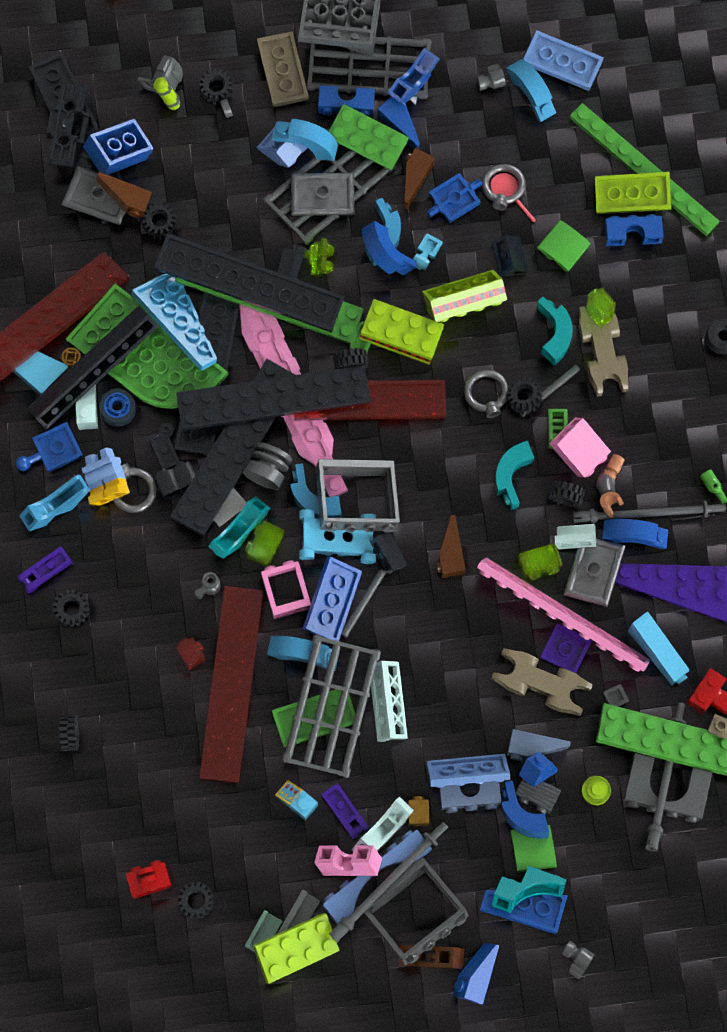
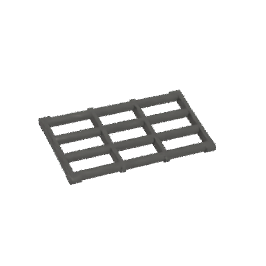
(422, 94)
(336, 165)
(336, 726)

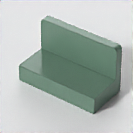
(265, 928)

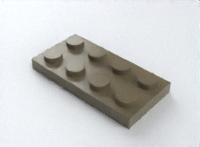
(282, 69)

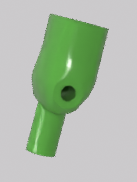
(713, 485)

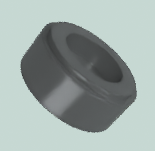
(226, 108)

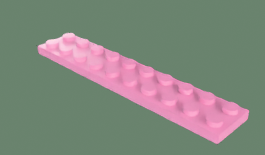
(569, 618)

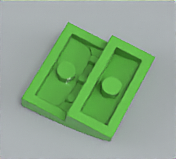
(563, 245)
(533, 851)

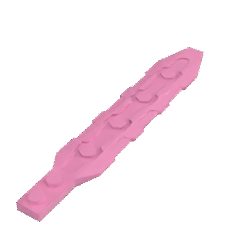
(310, 437)

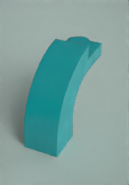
(562, 324)
(513, 459)

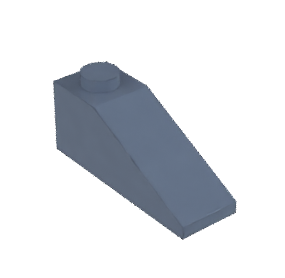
(525, 744)

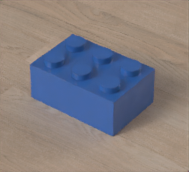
(118, 147)

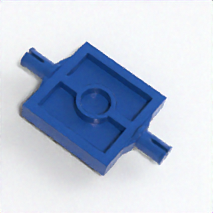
(454, 197)

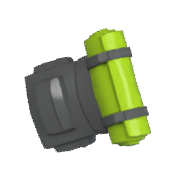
(165, 81)

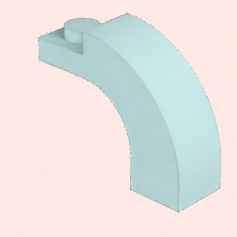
(387, 825)

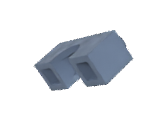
(453, 799)

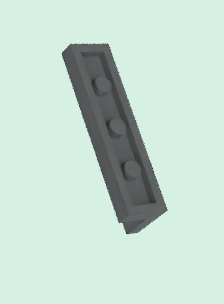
(301, 910)

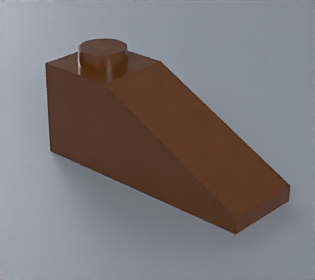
(417, 169)
(128, 196)
(451, 557)
(437, 957)

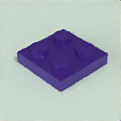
(565, 648)

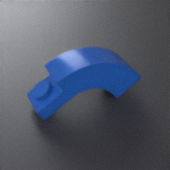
(414, 79)
(383, 252)
(635, 531)
(523, 822)

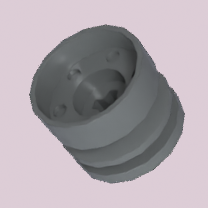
(268, 465)

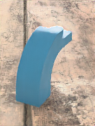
(534, 87)
(309, 135)
(391, 221)
(308, 500)
(297, 649)

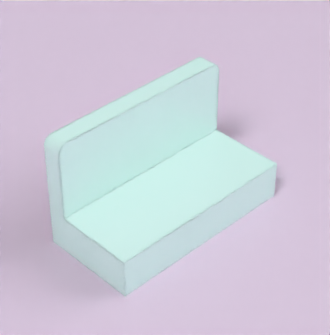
(576, 536)

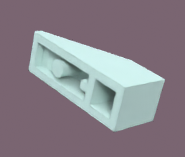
(87, 410)

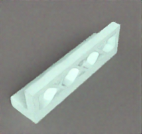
(384, 700)

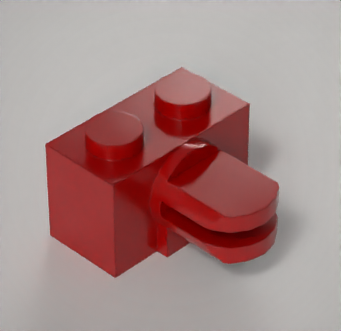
(709, 693)
(148, 879)

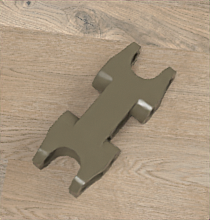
(605, 362)
(555, 687)

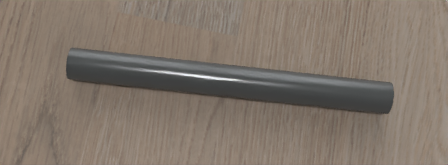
(559, 382)
(363, 602)

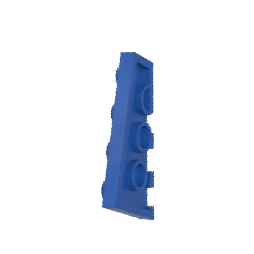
(535, 911)

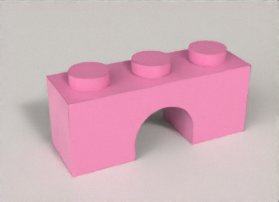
(334, 862)

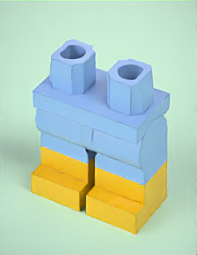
(104, 477)

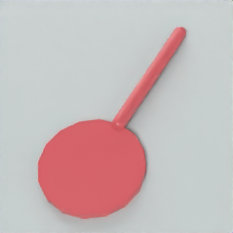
(507, 185)

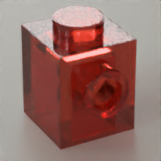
(191, 652)

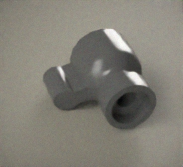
(494, 79)
(210, 585)
(581, 959)

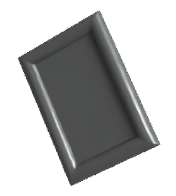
(90, 198)

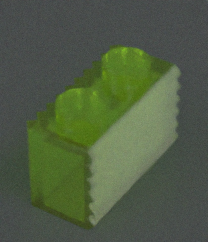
(600, 307)
(265, 543)
(540, 561)

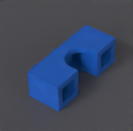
(331, 103)
(648, 227)

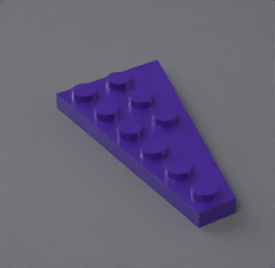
(686, 586)

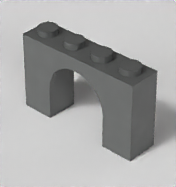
(639, 792)

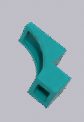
(239, 529)
(534, 883)

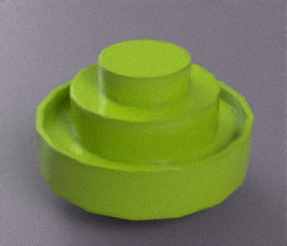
(596, 790)

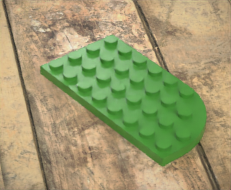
(155, 366)

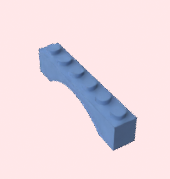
(343, 902)

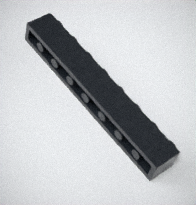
(92, 367)

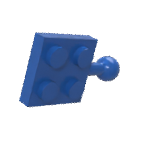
(55, 447)

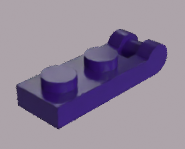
(45, 569)
(344, 810)

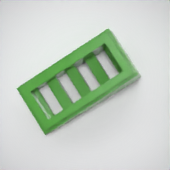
(556, 413)

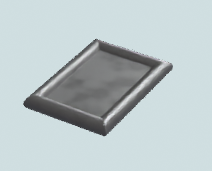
(322, 194)
(594, 572)

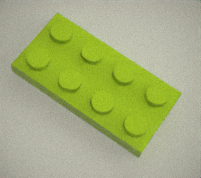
(633, 193)
(295, 948)

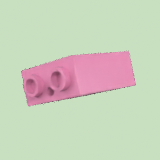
(293, 607)

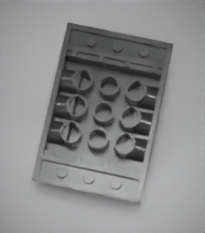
(340, 23)

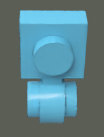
(429, 248)

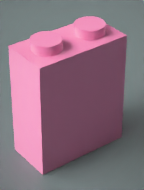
(580, 447)

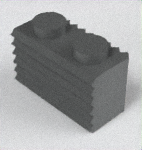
(541, 796)

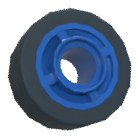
(115, 397)

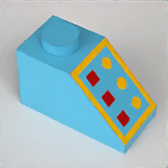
(297, 799)

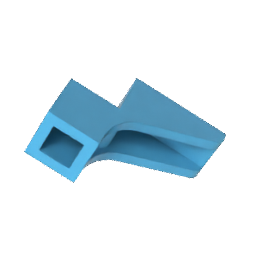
(59, 502)

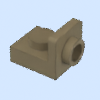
(718, 726)

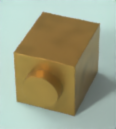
(420, 815)

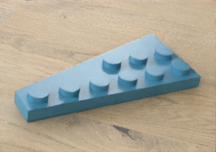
(176, 315)

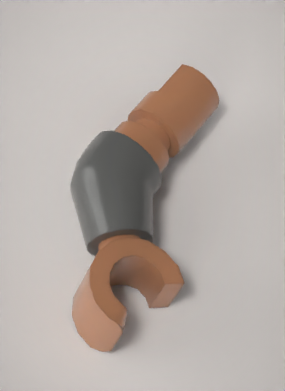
(606, 482)

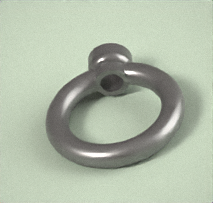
(500, 200)
(491, 409)
(152, 490)

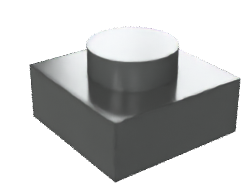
(616, 696)

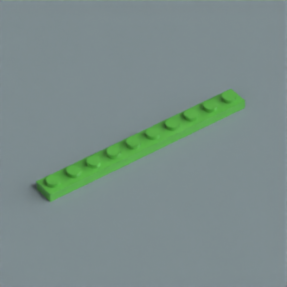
(638, 164)

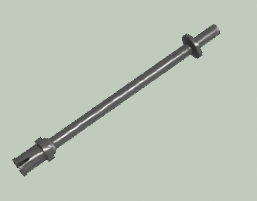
(593, 516)
(655, 830)
(348, 922)

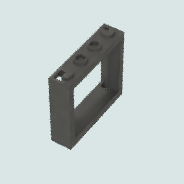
(358, 468)
(410, 875)

